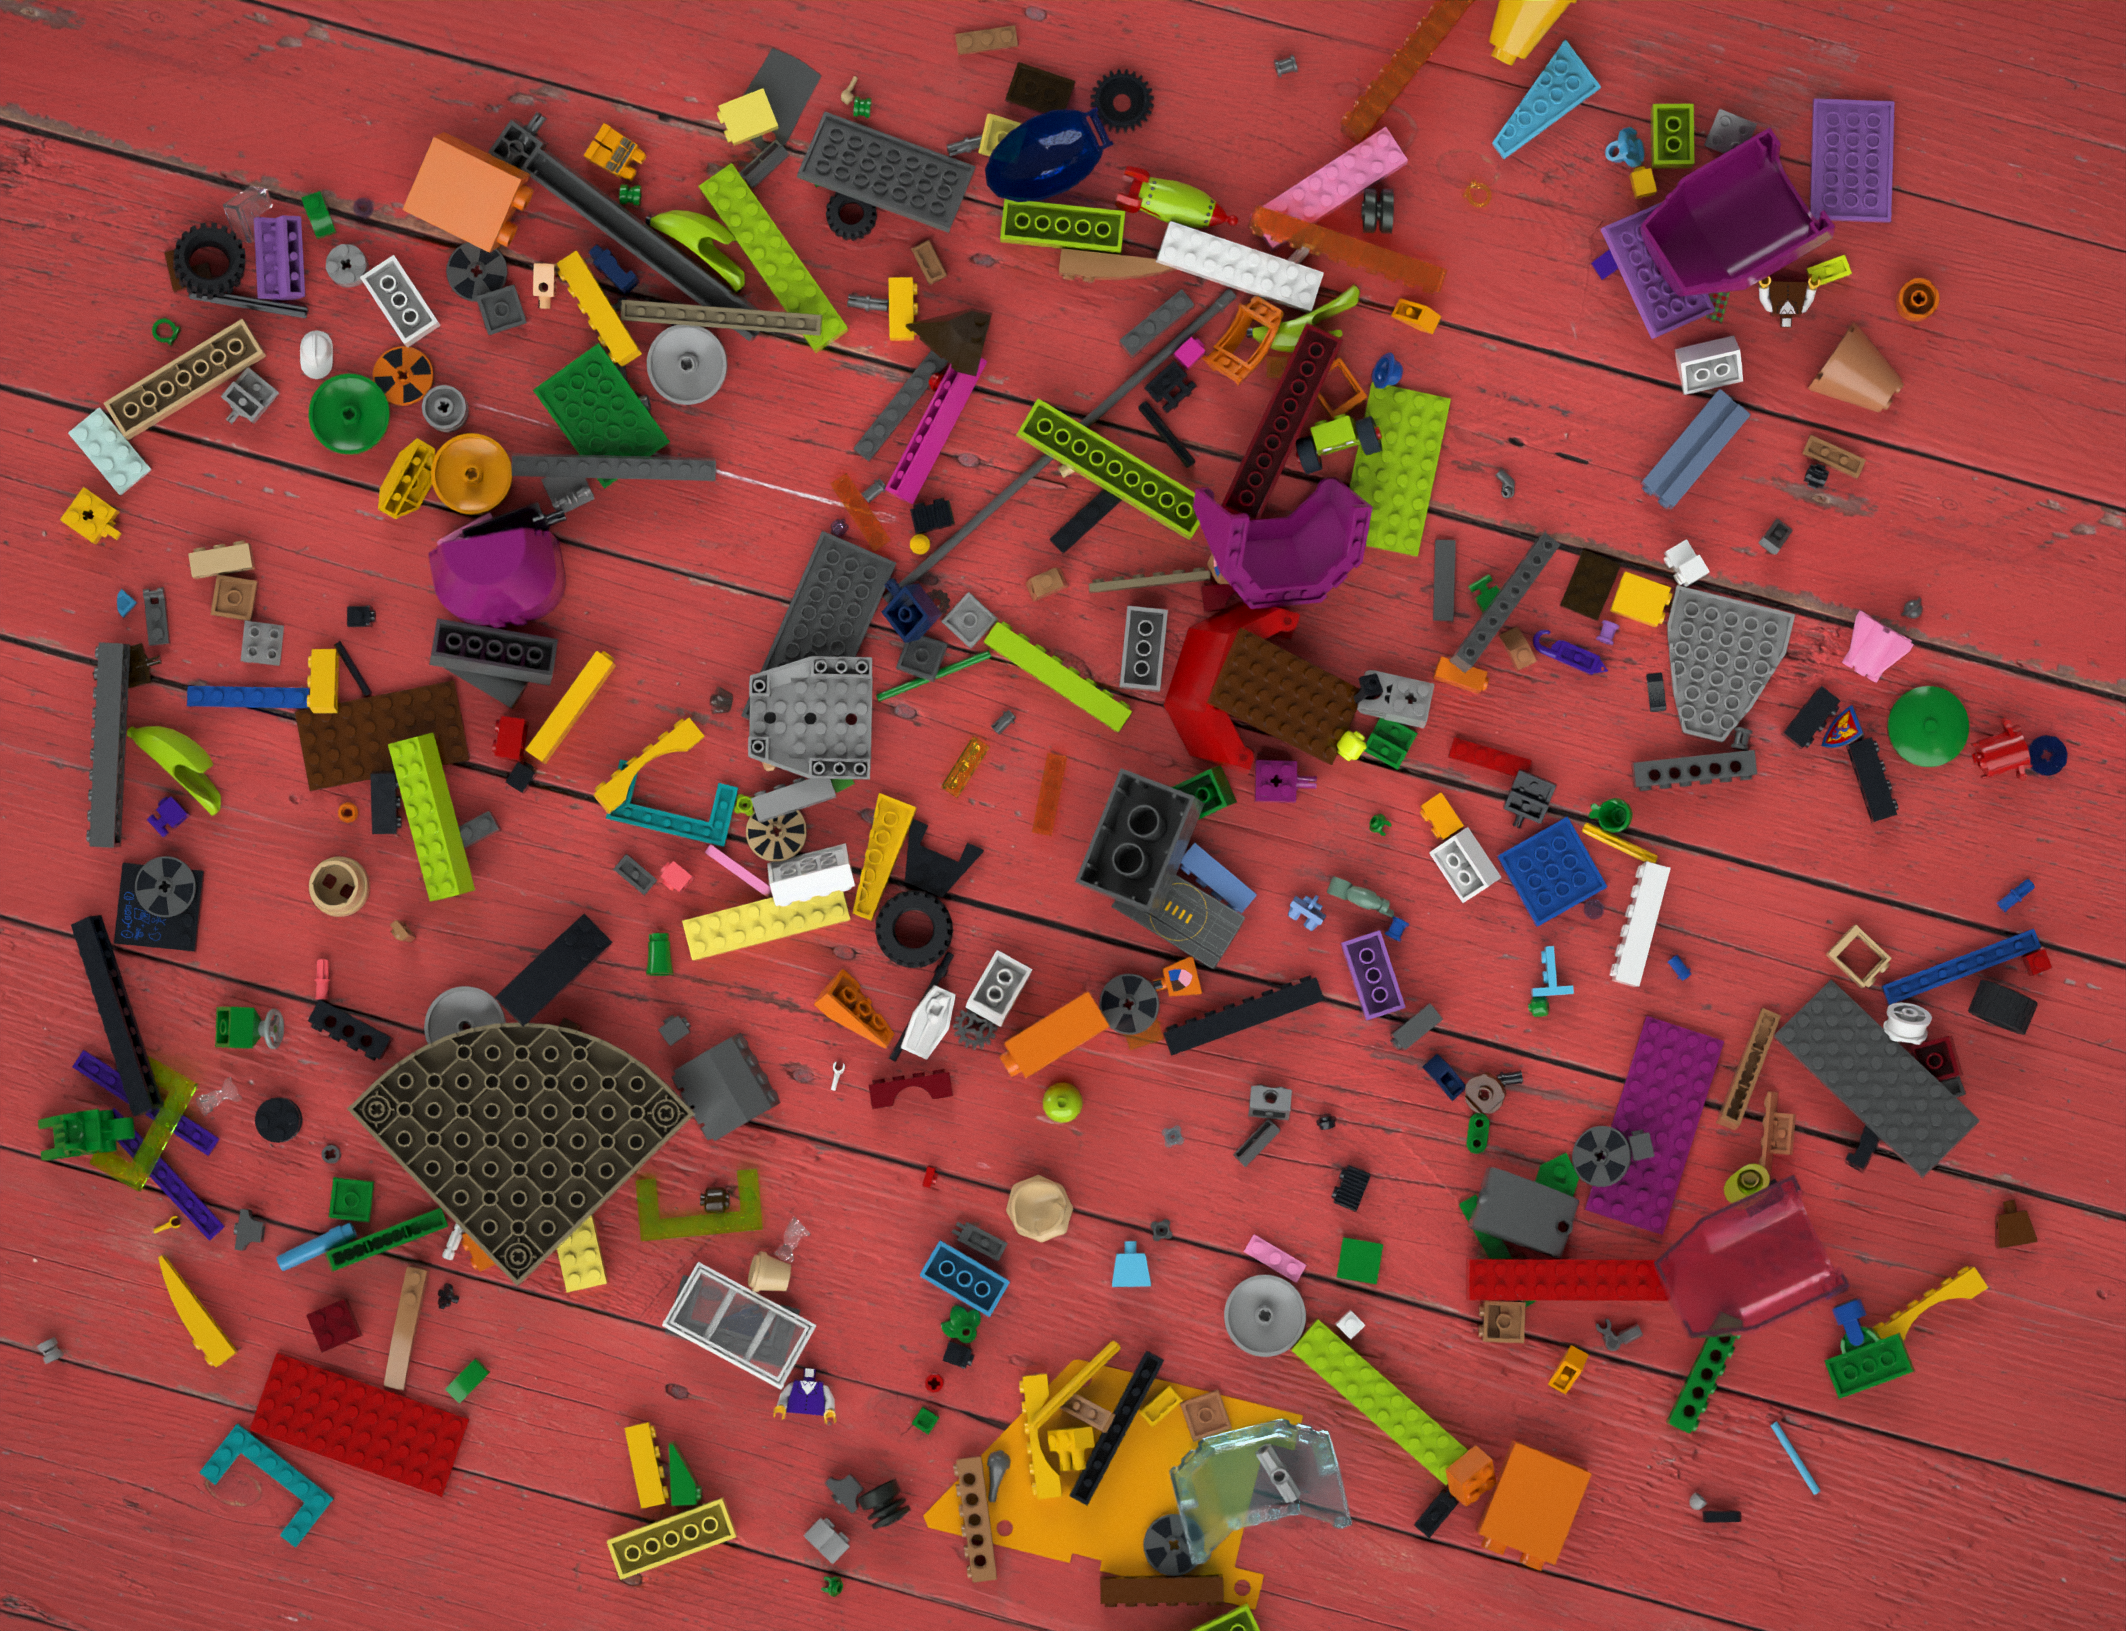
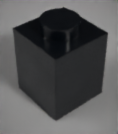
(521, 777)

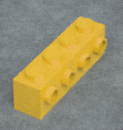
(645, 1464)

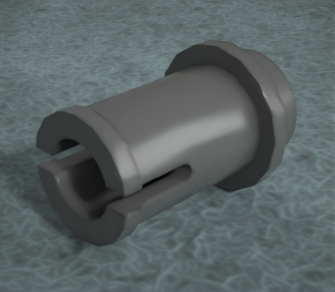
(874, 490)
(1003, 722)

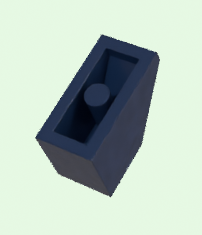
(1444, 1077)

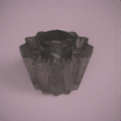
(944, 605)
(721, 701)

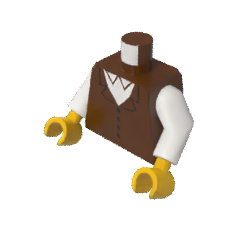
(1787, 298)

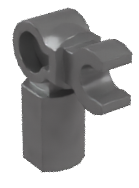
(1626, 1336)

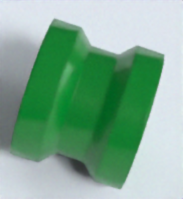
(862, 107)

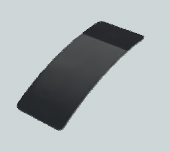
(1656, 692)

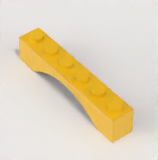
(681, 739)
(1965, 1285)
(1047, 1480)

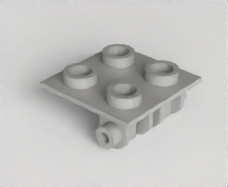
(1729, 131)
(567, 492)
(262, 643)

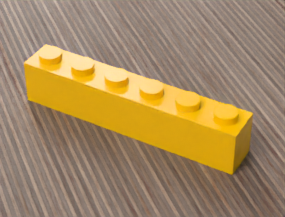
(599, 309)

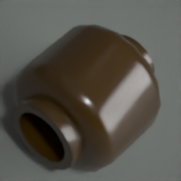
(715, 1200)

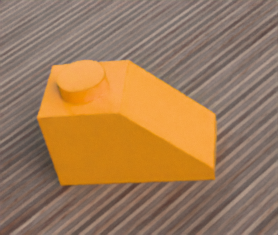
(1416, 315)
(1568, 1369)

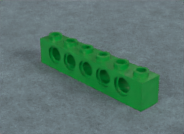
(1690, 1423)

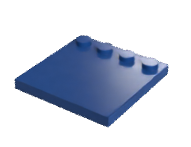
(1552, 871)

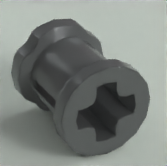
(1285, 66)
(1737, 742)

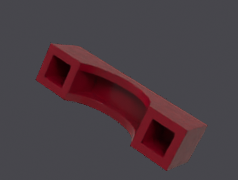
(1215, 596)
(884, 1093)

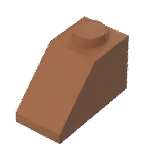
(1517, 649)

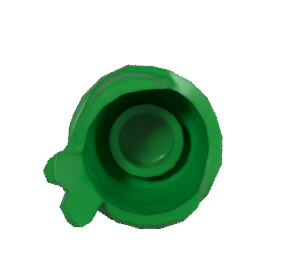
(1613, 814)

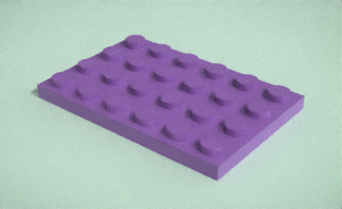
(1852, 160)
(1655, 300)

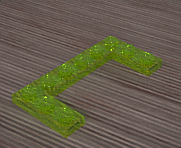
(137, 1172)
(747, 1219)

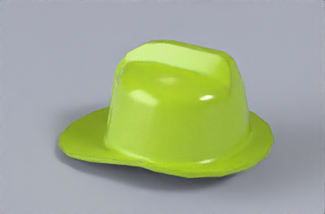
(1746, 1182)

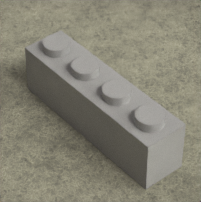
(792, 798)

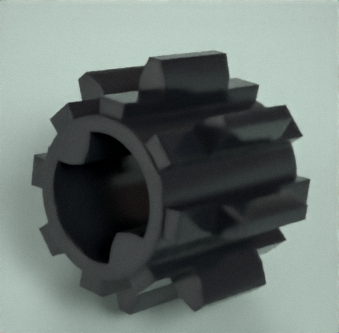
(1816, 476)

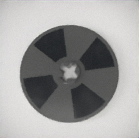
(467, 258)
(177, 897)
(1143, 1011)
(1612, 1145)
(1158, 1550)

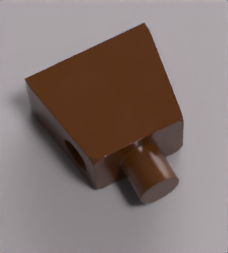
(2013, 1227)

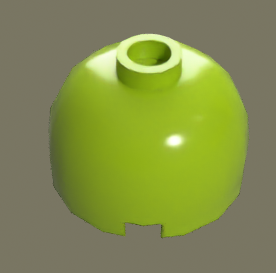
(1062, 1102)

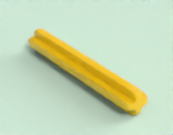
(1619, 843)

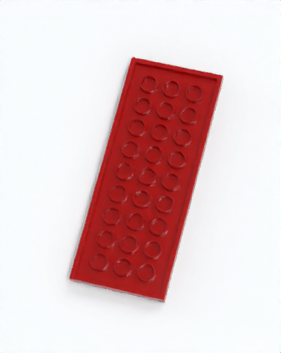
(359, 1424)

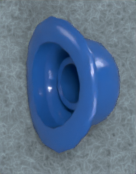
(1387, 371)

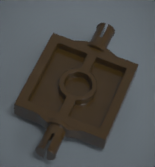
(140, 666)

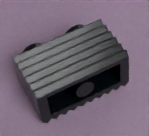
(932, 516)
(1351, 1187)

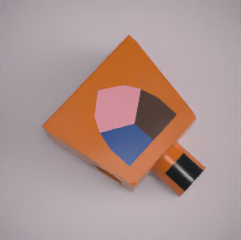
(1179, 979)

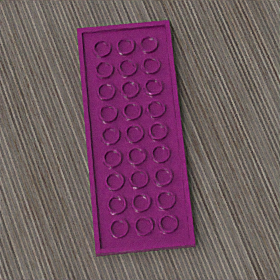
(1665, 1098)

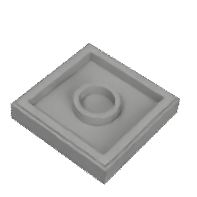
(969, 620)

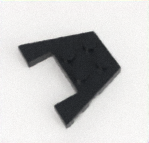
(933, 870)

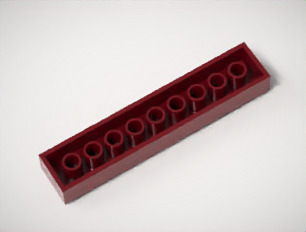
(1282, 422)

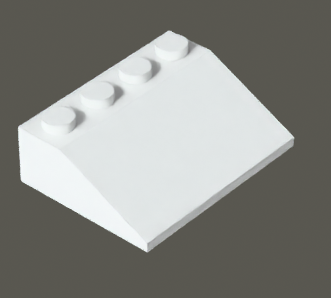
(810, 875)

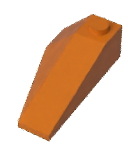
(848, 1006)

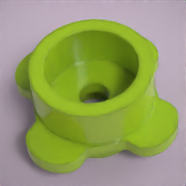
(739, 808)

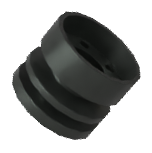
(884, 1504)

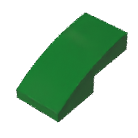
(467, 1380)

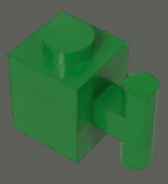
(1487, 594)

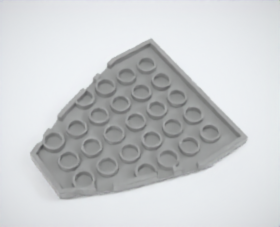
(1721, 658)

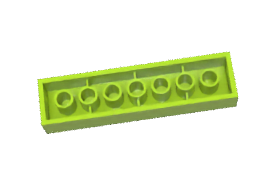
(431, 817)

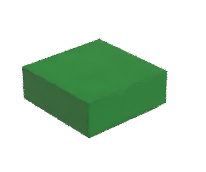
(925, 1420)

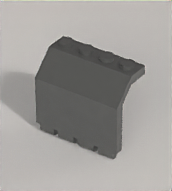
(725, 1087)

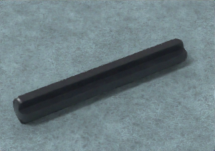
(1166, 434)

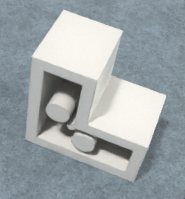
(1685, 563)

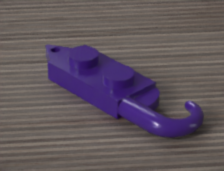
(1570, 655)

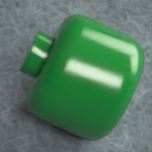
(1539, 1006)

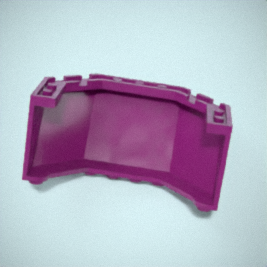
(1292, 556)

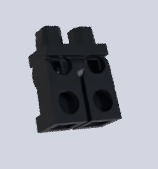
(1865, 1151)

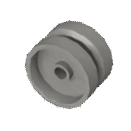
(456, 413)

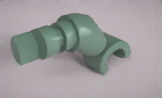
(1360, 896)

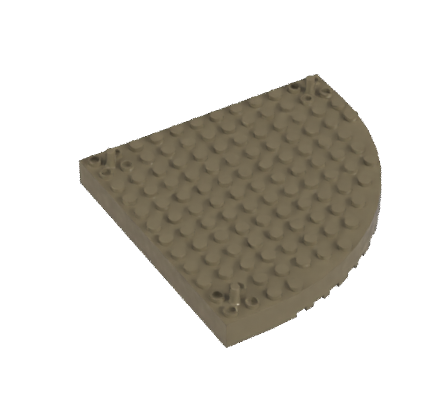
(521, 1131)

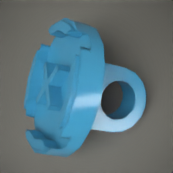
(1630, 148)

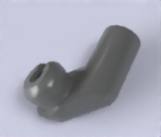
(1508, 484)

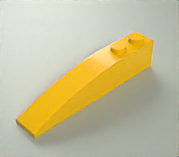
(196, 1318)

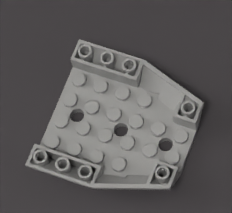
(829, 690)

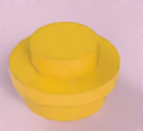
(919, 544)

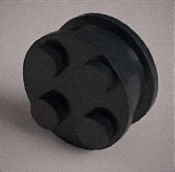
(278, 1120)

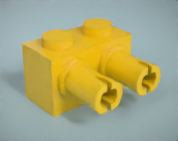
(1071, 1442)

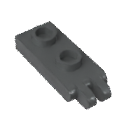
(980, 1240)

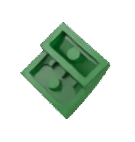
(1390, 742)

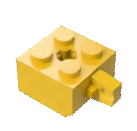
(102, 522)

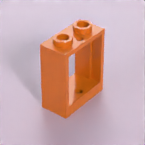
(1350, 404)

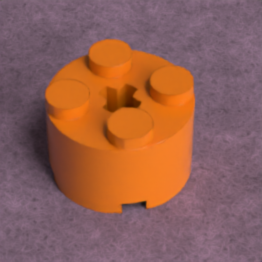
(1926, 293)

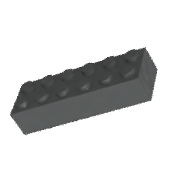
(493, 652)

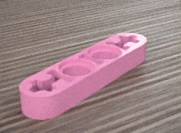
(739, 871)

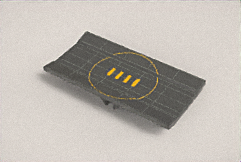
(1190, 922)

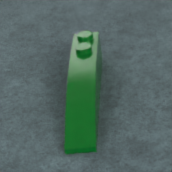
(386, 1239)

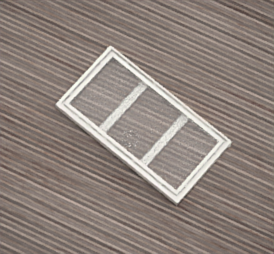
(739, 1325)

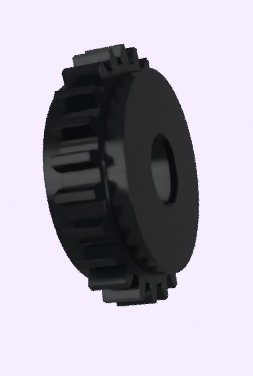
(1128, 86)

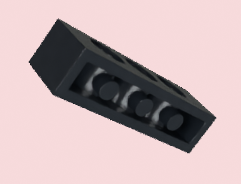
(380, 1040)

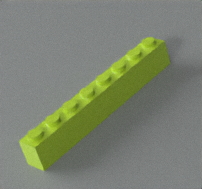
(1057, 677)

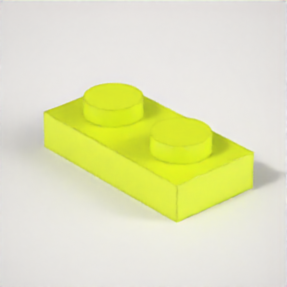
(1830, 270)

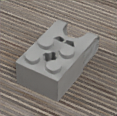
(1394, 703)

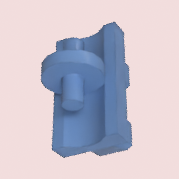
(1309, 908)

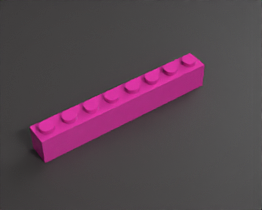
(932, 433)

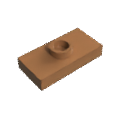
(929, 262)

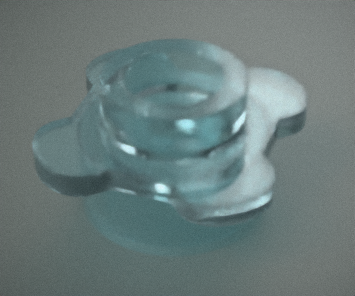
(1173, 1131)

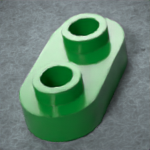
(1477, 1133)

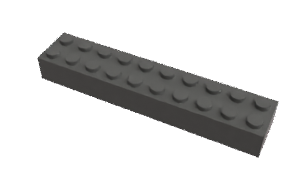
(109, 745)

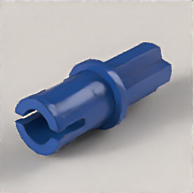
(2016, 895)

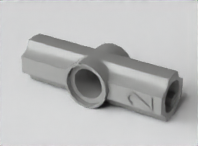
(1272, 1464)

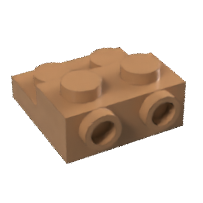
(1502, 1321)

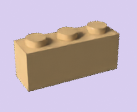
(221, 560)

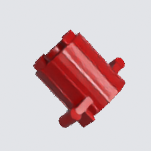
(2003, 752)

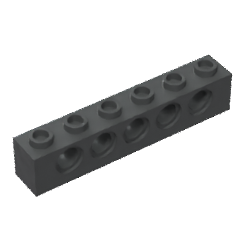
(1745, 759)

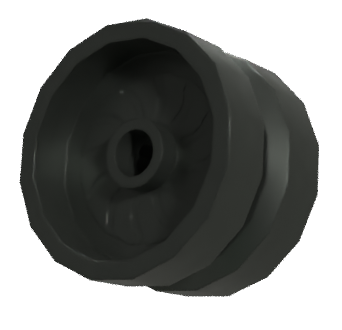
(1378, 210)

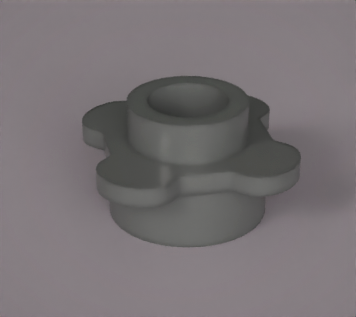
(1166, 1230)

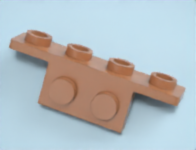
(1778, 1132)

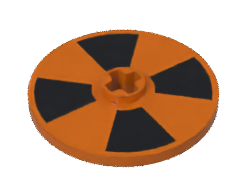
(418, 375)

